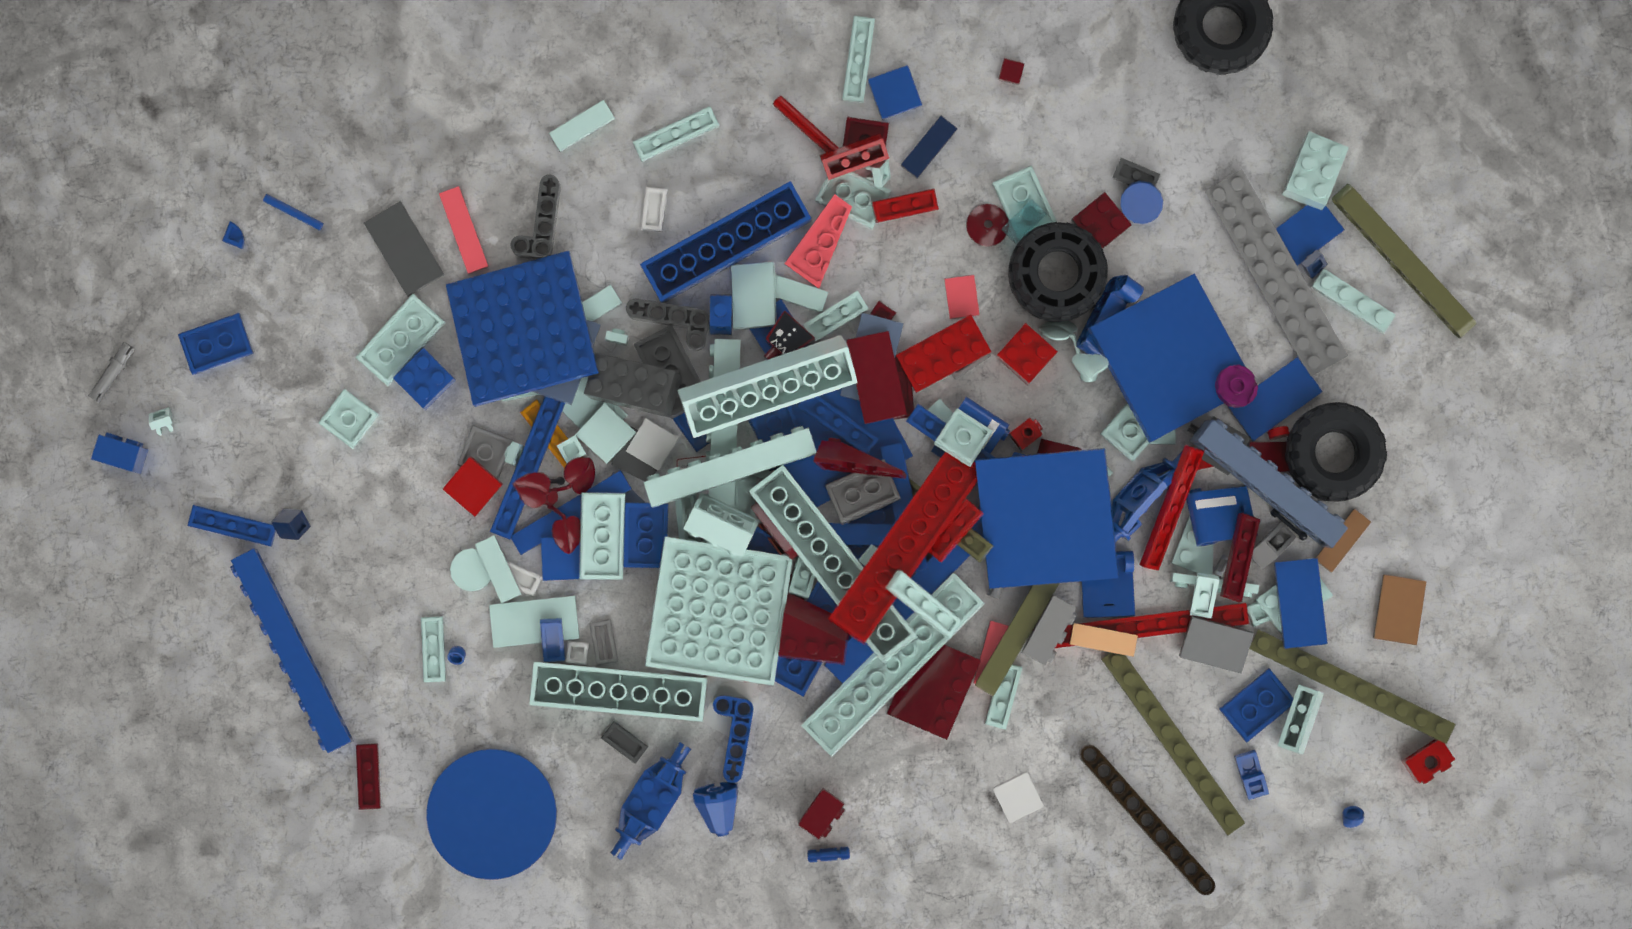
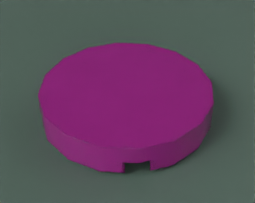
(1236, 386)

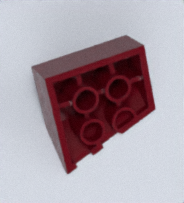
(810, 634)

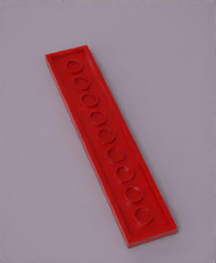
(904, 546)

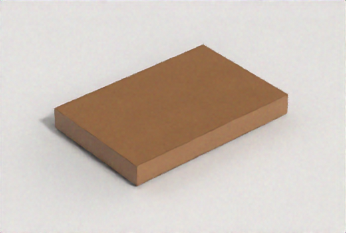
(1399, 609)

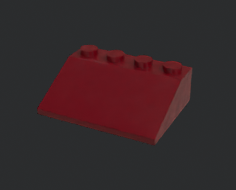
(936, 692)

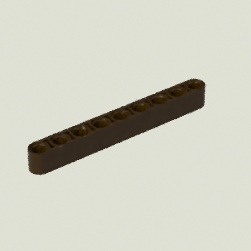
(1156, 824)

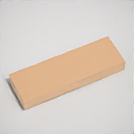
(1103, 639)

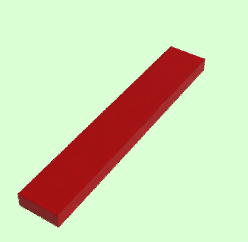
(1171, 507)

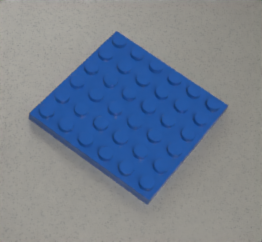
(522, 328)

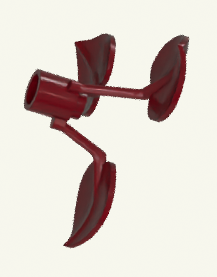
(536, 491)

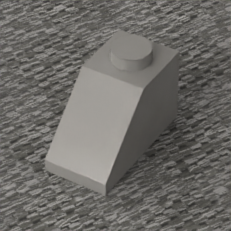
(1272, 545)

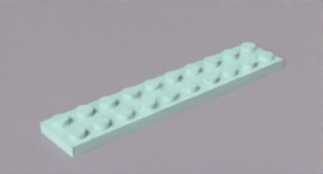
(877, 682)

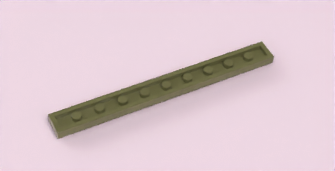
(1353, 687)
(1173, 742)

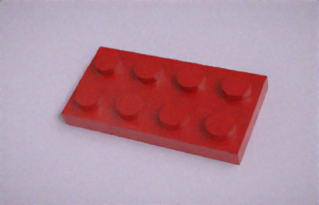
(943, 353)

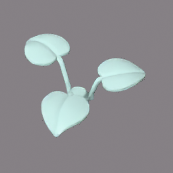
(1087, 365)

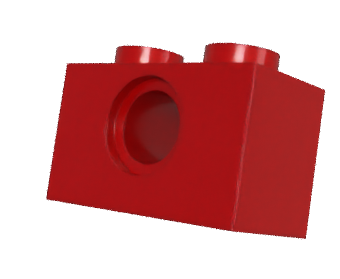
(1416, 762)

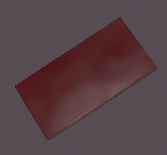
(876, 377)

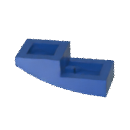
(1251, 774)

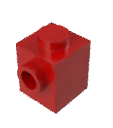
(1026, 433)

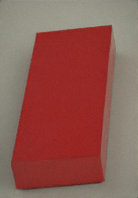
(905, 205)
(955, 530)

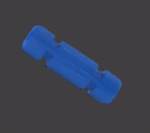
(828, 854)

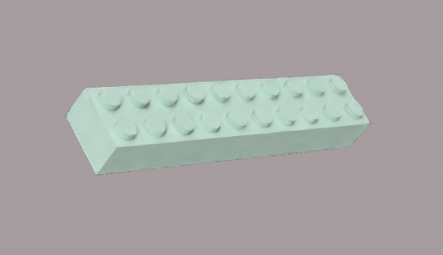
(824, 553)

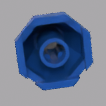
(717, 806)

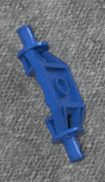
(1139, 495)
(650, 801)

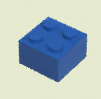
(424, 379)
(124, 455)

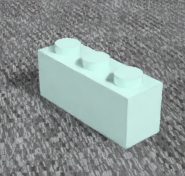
(1300, 719)

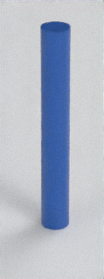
(293, 212)

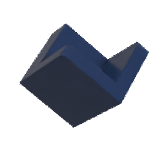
(290, 524)

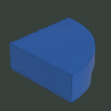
(234, 236)

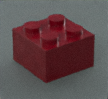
(821, 814)

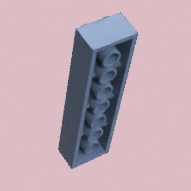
(1268, 483)

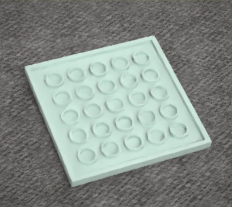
(718, 611)

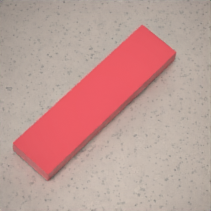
(463, 230)

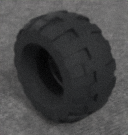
(1216, 57)
(1050, 304)
(1368, 450)

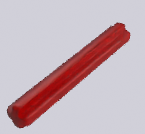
(804, 124)

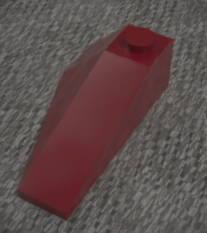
(840, 457)

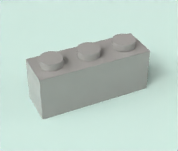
(1049, 630)

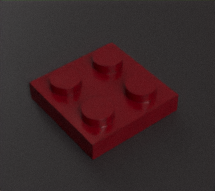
(1102, 220)

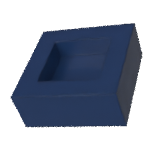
(1314, 263)

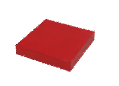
(472, 486)

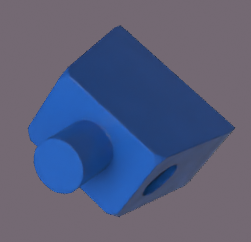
(720, 314)

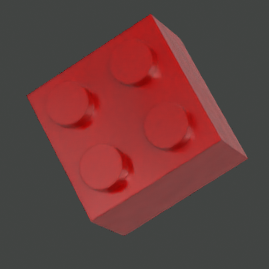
(1026, 354)

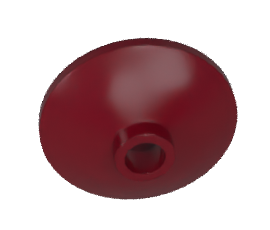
(981, 234)

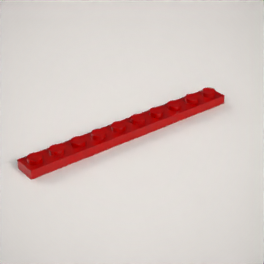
(1164, 622)

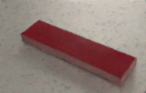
(1240, 557)

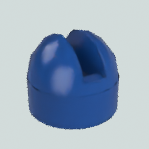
(456, 655)

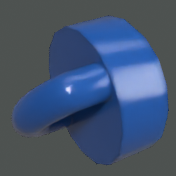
(1352, 816)

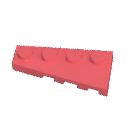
(817, 246)

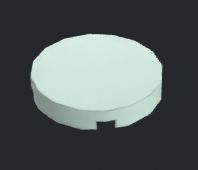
(469, 571)

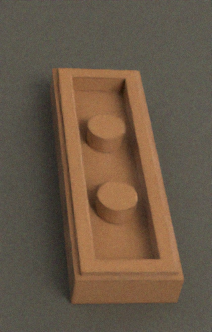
(1331, 557)

